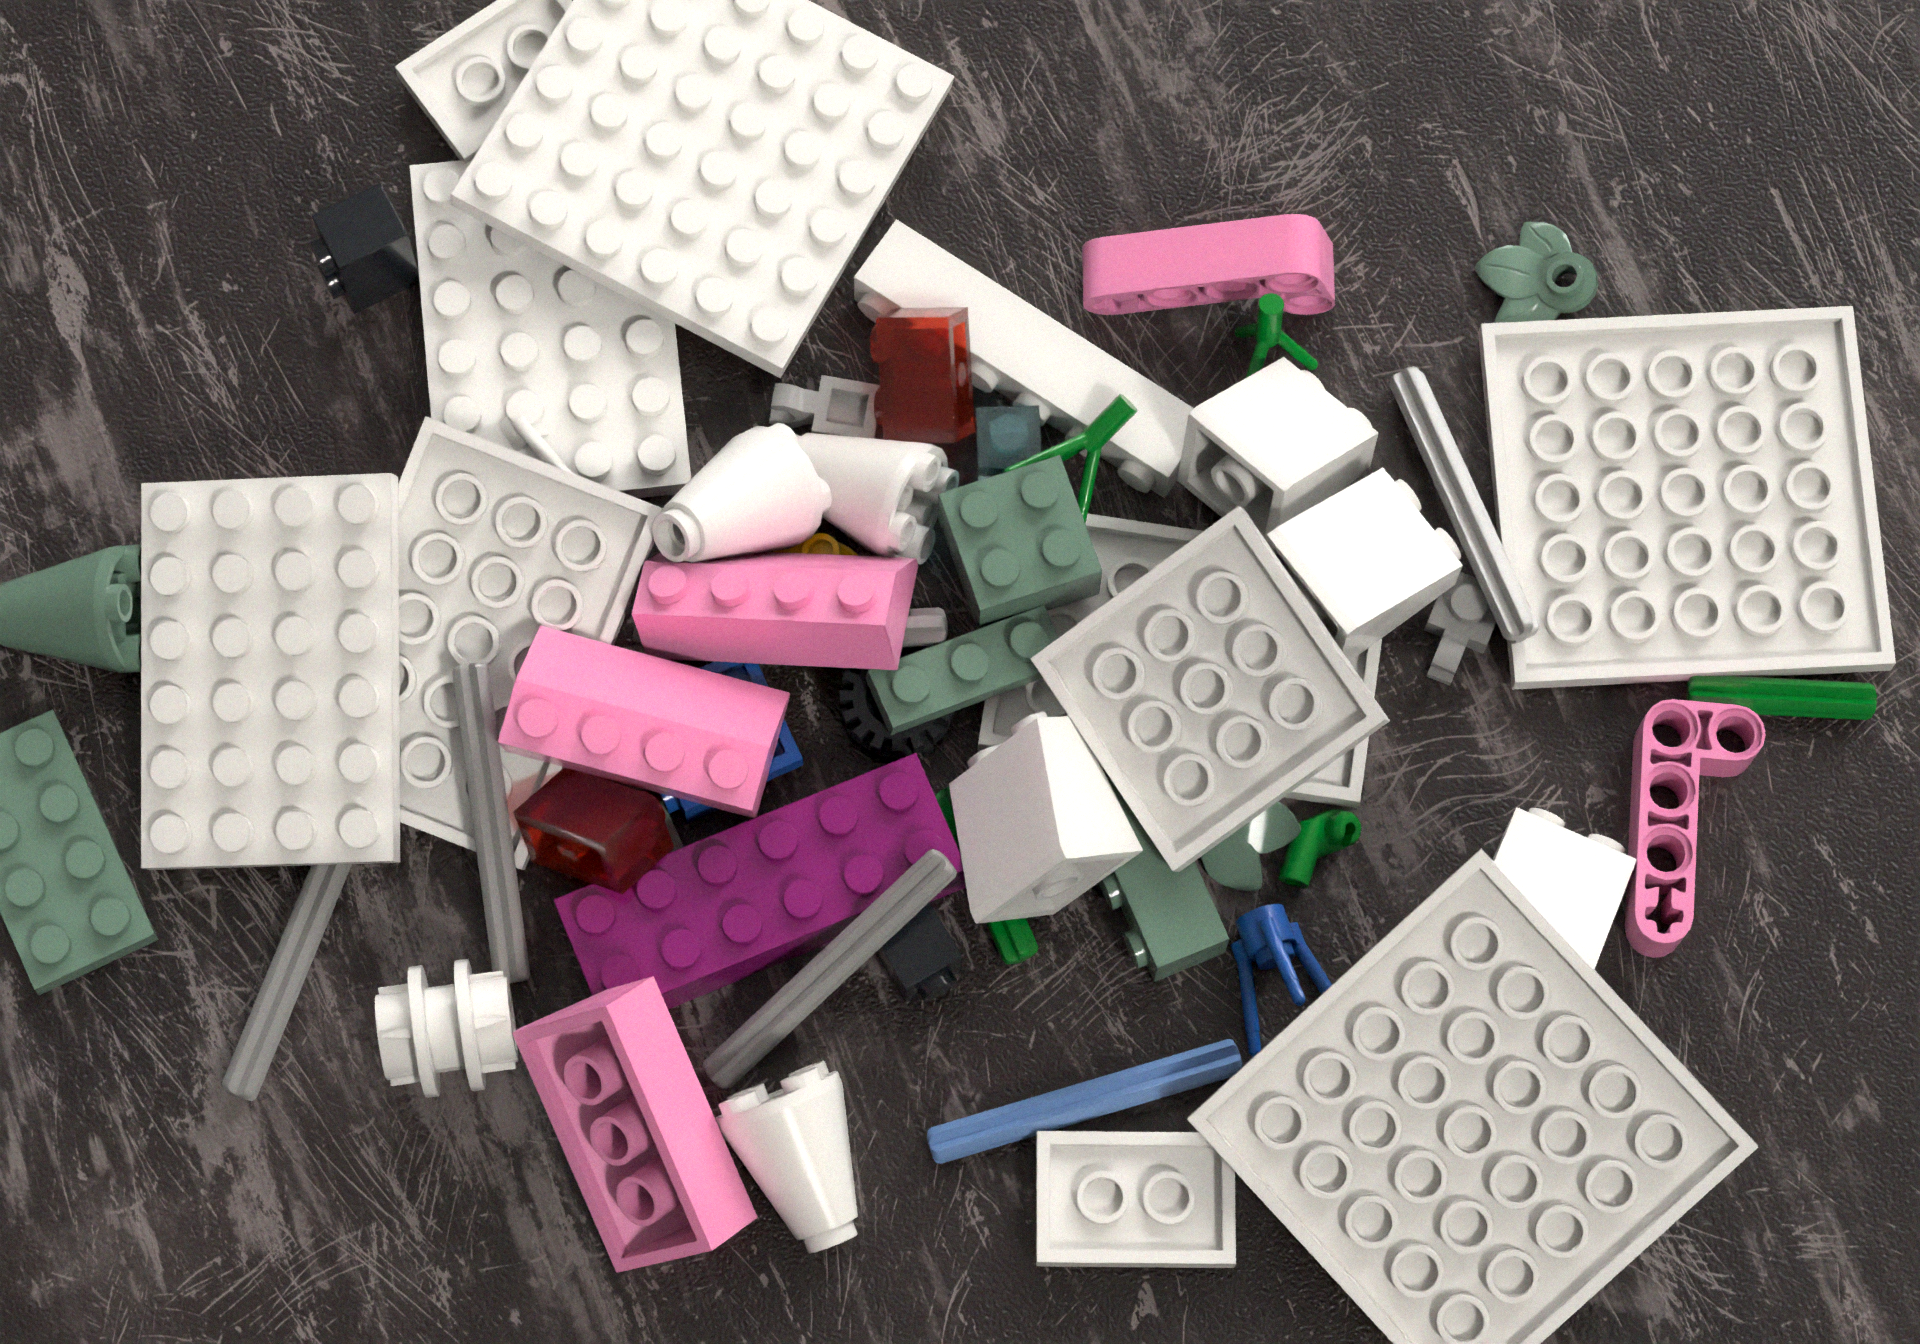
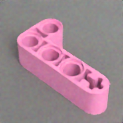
(1212, 265)
(1676, 828)

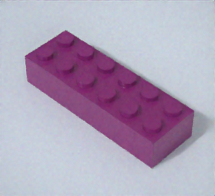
(760, 887)

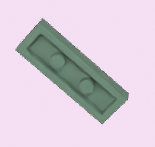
(961, 670)

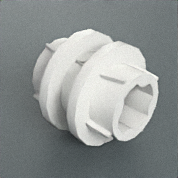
(446, 1028)

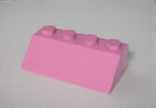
(777, 609)
(644, 721)
(635, 1126)

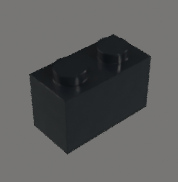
(363, 249)

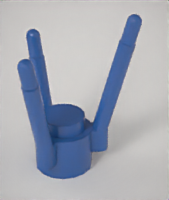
(1271, 943)

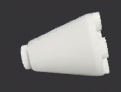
(882, 490)
(745, 500)
(798, 1152)

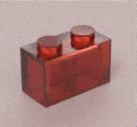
(924, 374)
(594, 829)

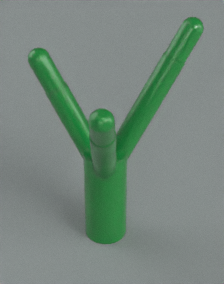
(1269, 334)
(1092, 440)

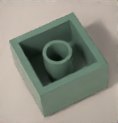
(1019, 542)

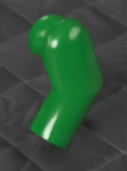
(1318, 837)

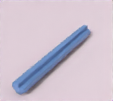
(1084, 1101)

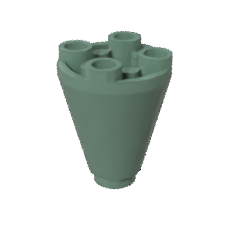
(79, 610)

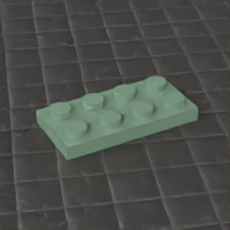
(59, 865)

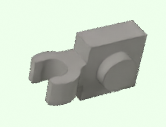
(837, 409)
(1462, 621)

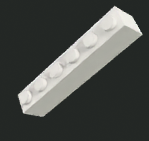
(1031, 356)

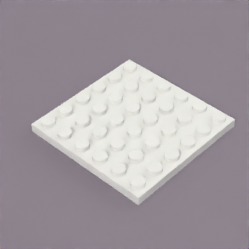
(706, 158)
(1687, 496)
(1472, 1124)

